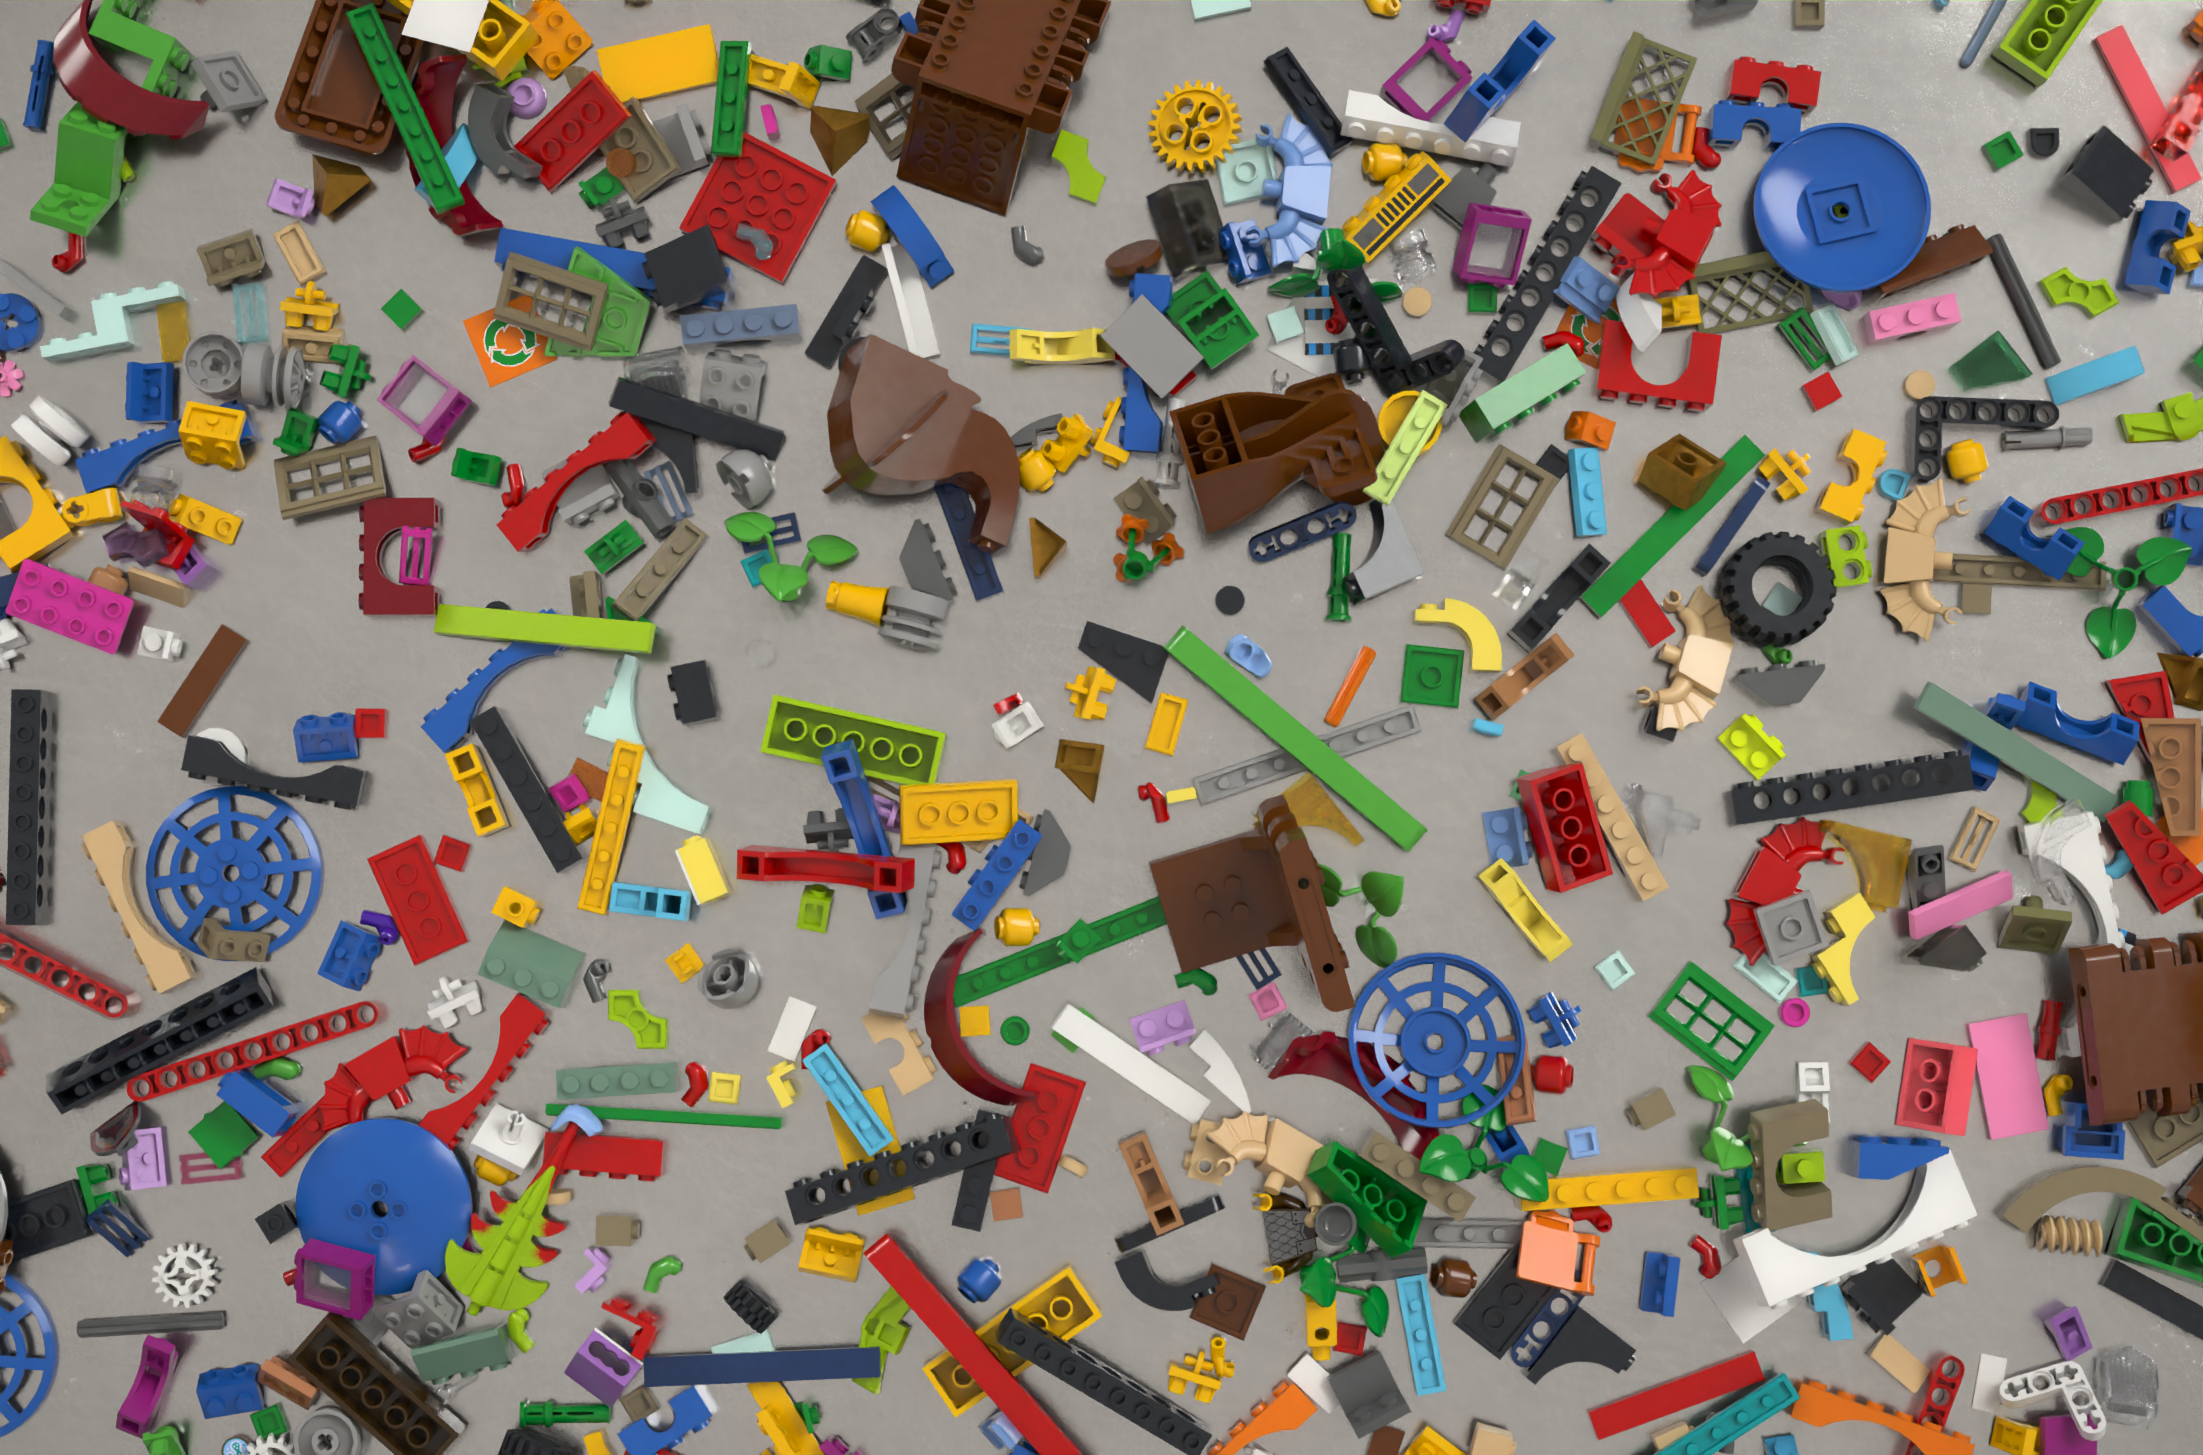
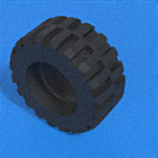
(1803, 563)

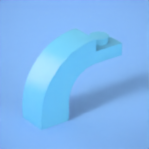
(650, 901)

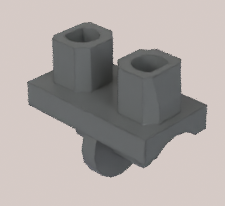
(610, 228)
(830, 834)

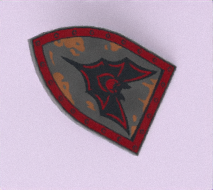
(117, 1133)

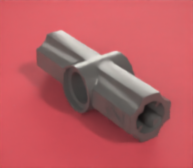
(640, 497)
(1380, 1267)

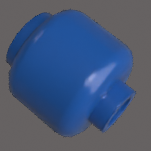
(339, 422)
(979, 1280)

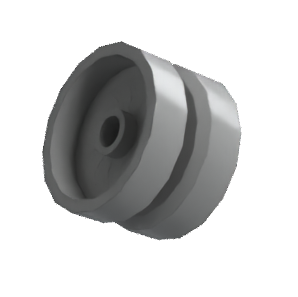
(312, 1433)

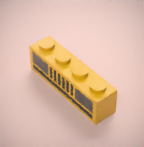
(1395, 205)

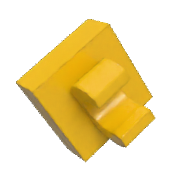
(581, 825)
(685, 963)

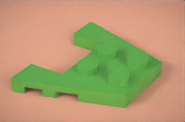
(622, 315)

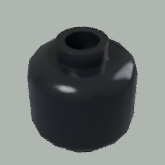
(1351, 360)

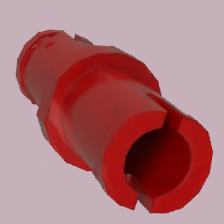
(2049, 1030)

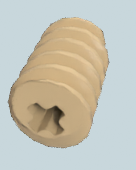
(2071, 1234)

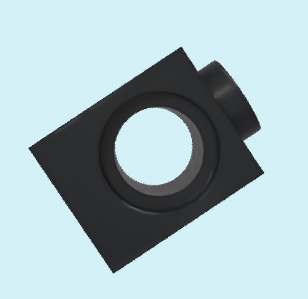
(1649, 729)
(277, 1222)

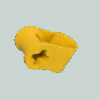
(98, 507)

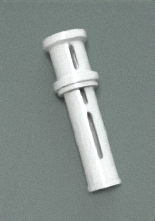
(1166, 457)

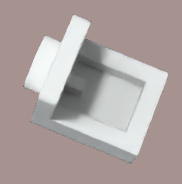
(1017, 725)

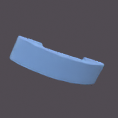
(1000, 1431)

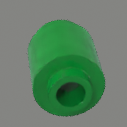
(2140, 794)

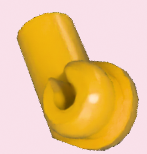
(1384, 7)

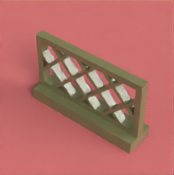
(1619, 90)
(1737, 266)

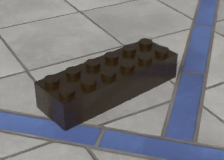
(375, 1389)

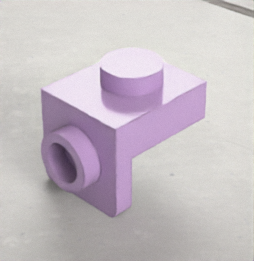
(290, 199)
(593, 1278)

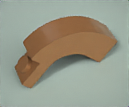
(1524, 676)
(1151, 1183)

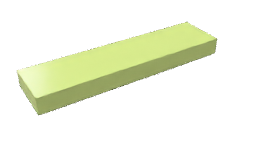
(1406, 447)

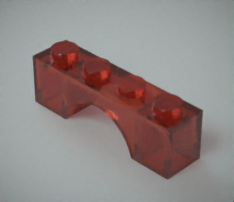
(2183, 121)

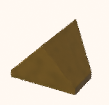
(838, 134)
(335, 182)
(1045, 547)
(2184, 678)
(1081, 764)

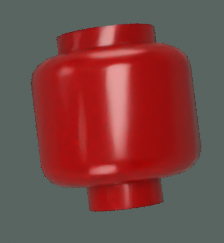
(1552, 1074)

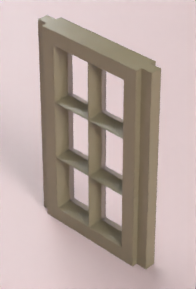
(872, 98)
(559, 276)
(1479, 492)
(335, 499)

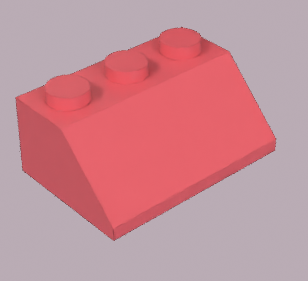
(1936, 1087)

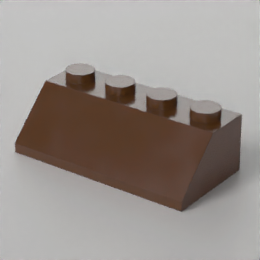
(1937, 259)

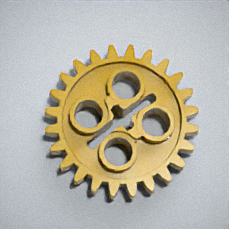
(1171, 120)

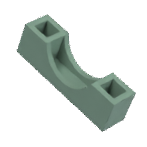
(617, 1080)

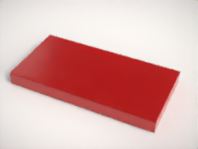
(574, 129)
(418, 900)
(1041, 1128)

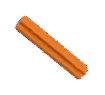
(1350, 686)

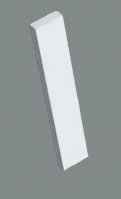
(1130, 1063)

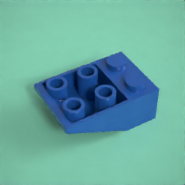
(1885, 1160)

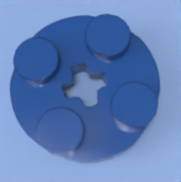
(28, 322)

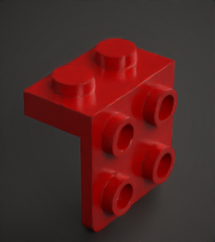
(1623, 228)
(175, 534)

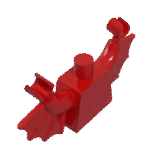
(1678, 240)
(1774, 877)
(385, 1072)

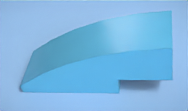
(459, 156)
(2095, 375)
(1834, 1310)

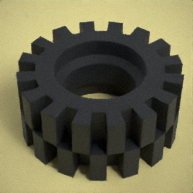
(750, 1306)

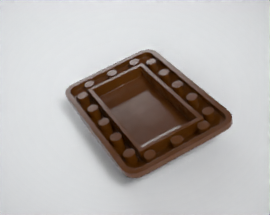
(331, 84)

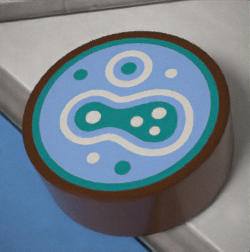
(235, 1445)

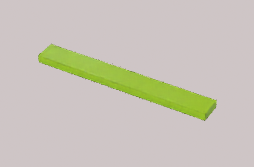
(545, 628)

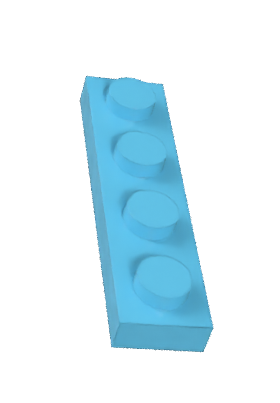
(848, 1099)
(1420, 1334)

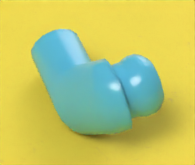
(2120, 866)

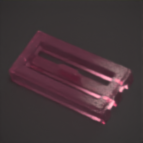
(185, 1169)

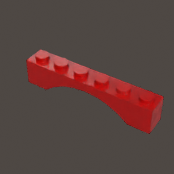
(532, 518)
(853, 869)
(517, 1026)

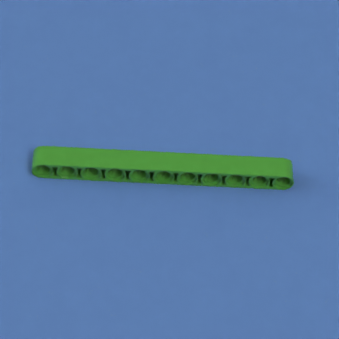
(1295, 739)

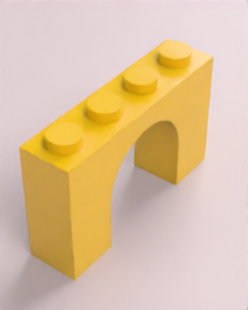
(45, 527)

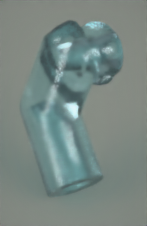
(759, 239)

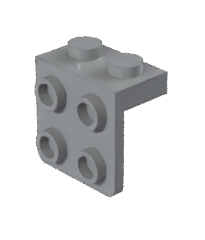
(683, 138)
(732, 382)
(1456, 387)
(586, 494)

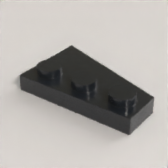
(1126, 657)

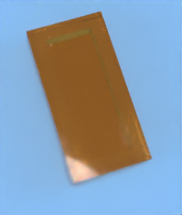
(591, 778)

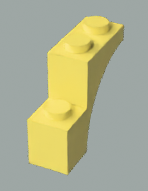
(1525, 910)
(1833, 962)

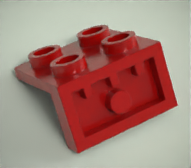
(644, 1337)

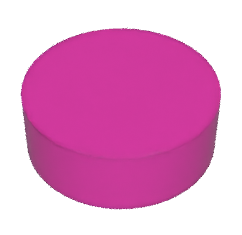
(1794, 1012)

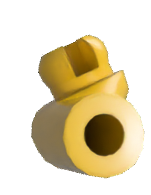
(2053, 1092)
(1217, 1354)

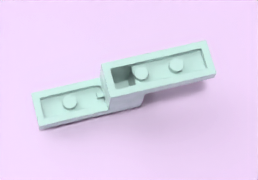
(112, 321)

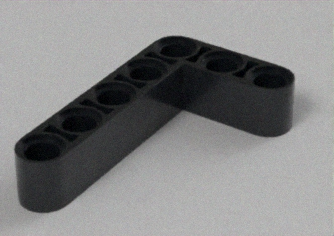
(1387, 337)
(1969, 419)

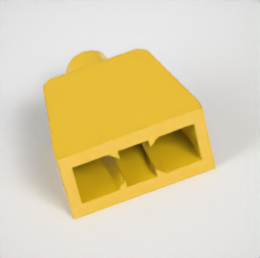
(1315, 1318)

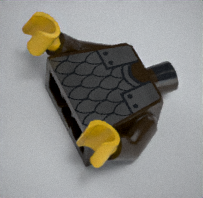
(1288, 1237)

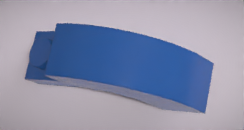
(912, 235)
(2006, 711)

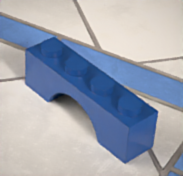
(2106, 737)

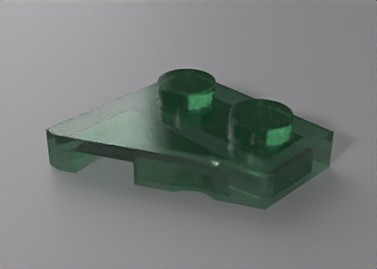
(1991, 364)

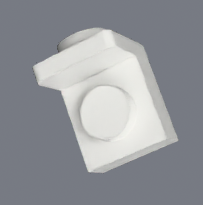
(159, 644)

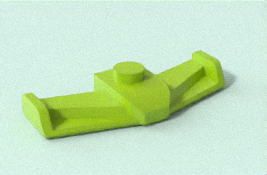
(2179, 421)
(884, 1329)

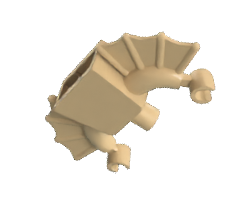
(1913, 558)
(1697, 662)
(1278, 1153)

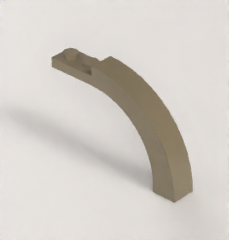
(2050, 1189)

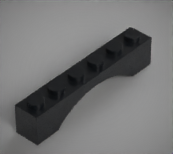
(212, 758)
(527, 790)

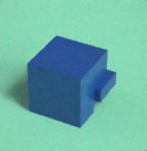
(2087, 1140)

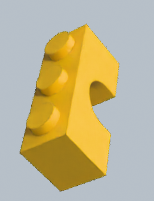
(1863, 454)
(482, 800)

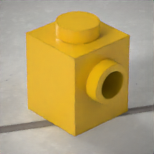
(516, 907)

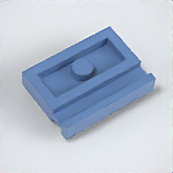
(1586, 289)

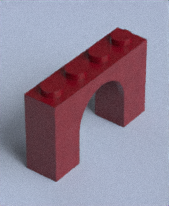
(381, 521)

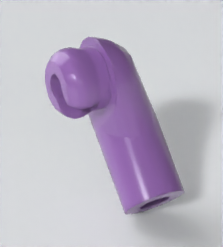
(1448, 30)

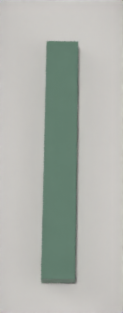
(2013, 750)

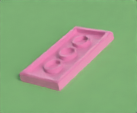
(2008, 1076)

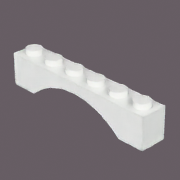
(1375, 120)

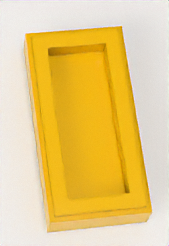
(1166, 724)

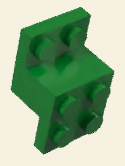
(1210, 319)

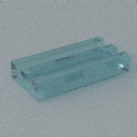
(247, 288)

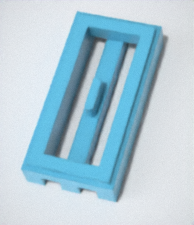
(990, 340)

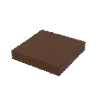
(1232, 1304)

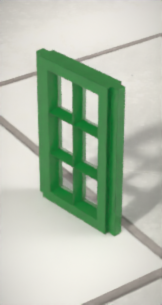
(1728, 1000)

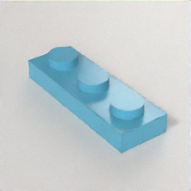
(1587, 492)

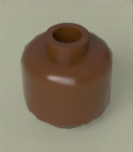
(1453, 1278)

